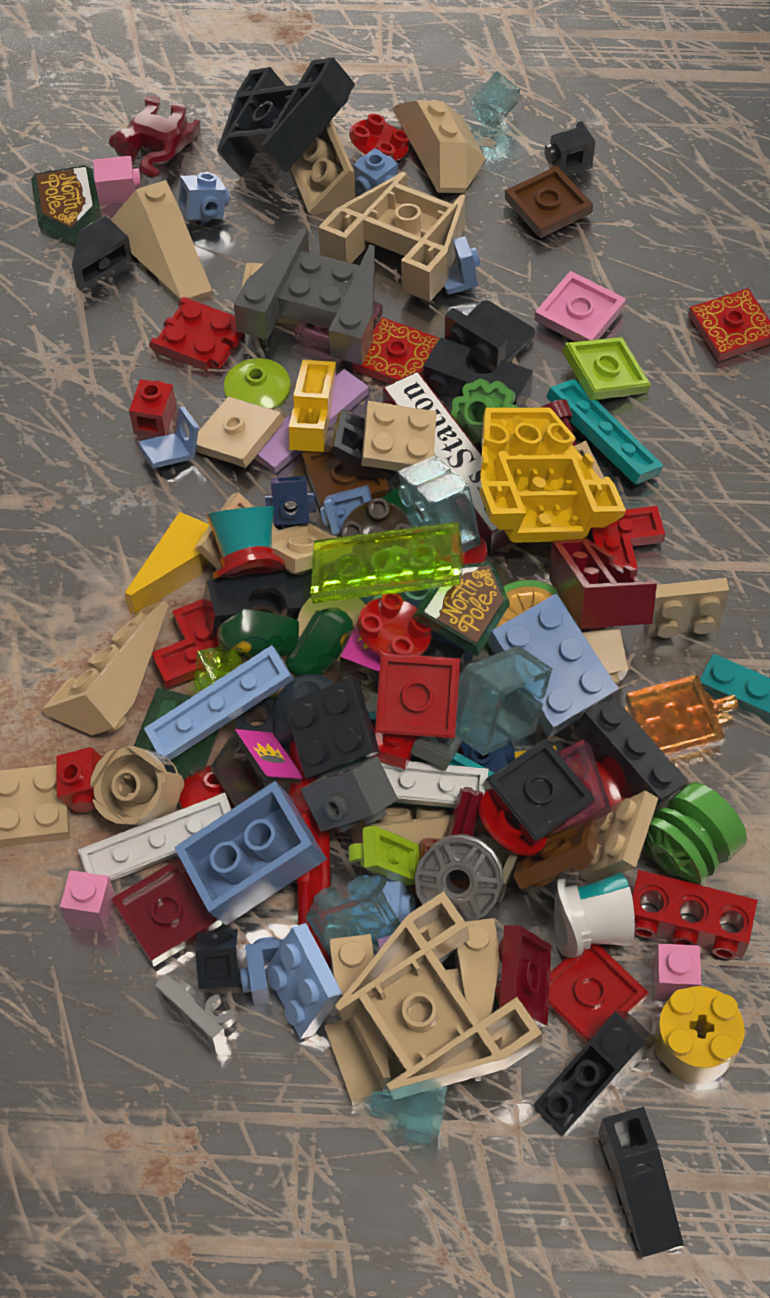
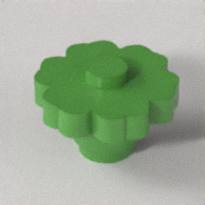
(476, 397)

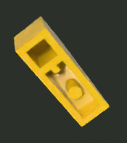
(170, 564)

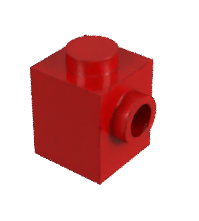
(152, 407)
(74, 778)

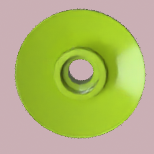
(258, 382)

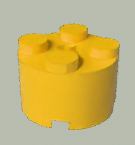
(705, 1012)

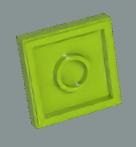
(606, 368)

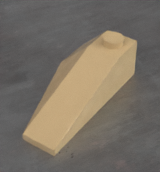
(163, 241)
(109, 688)
(414, 824)

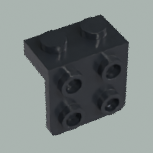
(489, 333)

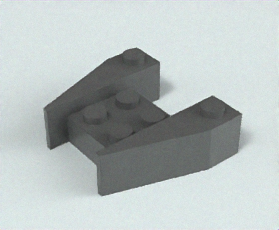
(312, 292)

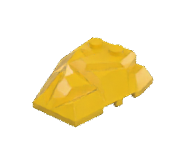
(538, 481)

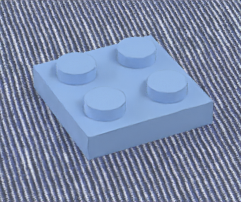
(303, 981)

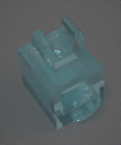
(418, 1115)

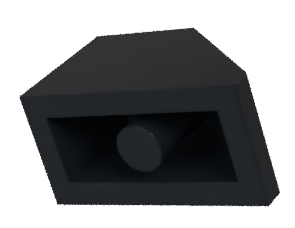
(99, 251)

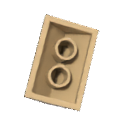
(325, 173)

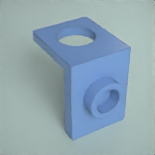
(172, 447)

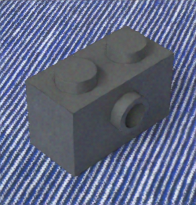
(350, 795)

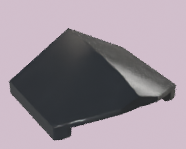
(348, 445)

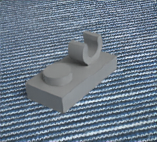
(181, 1000)

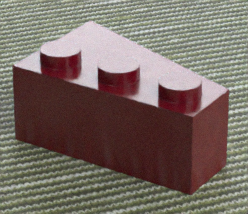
(597, 588)

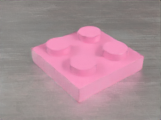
(580, 308)

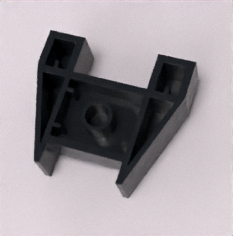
(282, 117)

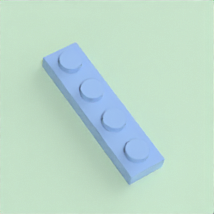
(219, 703)

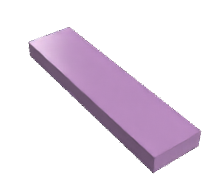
(346, 394)

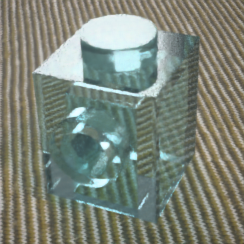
(495, 100)

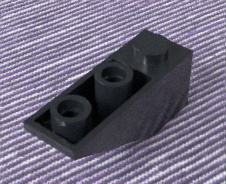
(595, 1071)
(641, 1181)

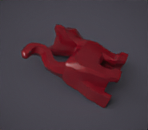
(156, 133)

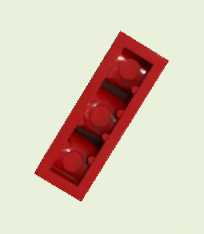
(706, 903)

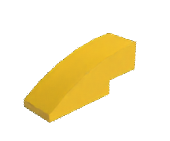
(312, 406)

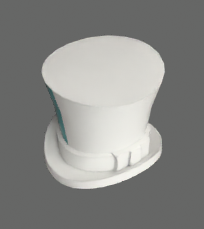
(593, 915)

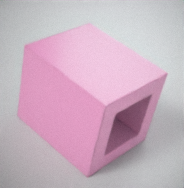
(115, 179)
(87, 900)
(675, 969)

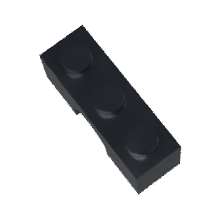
(449, 371)
(278, 593)
(617, 735)

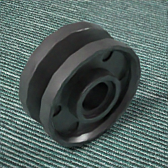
(472, 857)

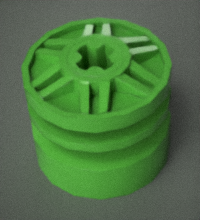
(694, 834)

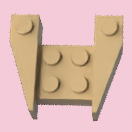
(404, 223)
(474, 976)
(426, 1014)

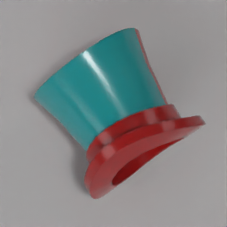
(245, 541)

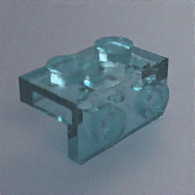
(353, 911)

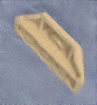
(441, 143)

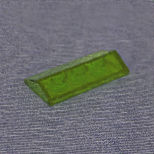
(387, 562)

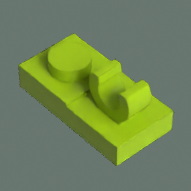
(386, 854)

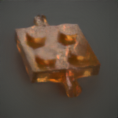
(680, 715)

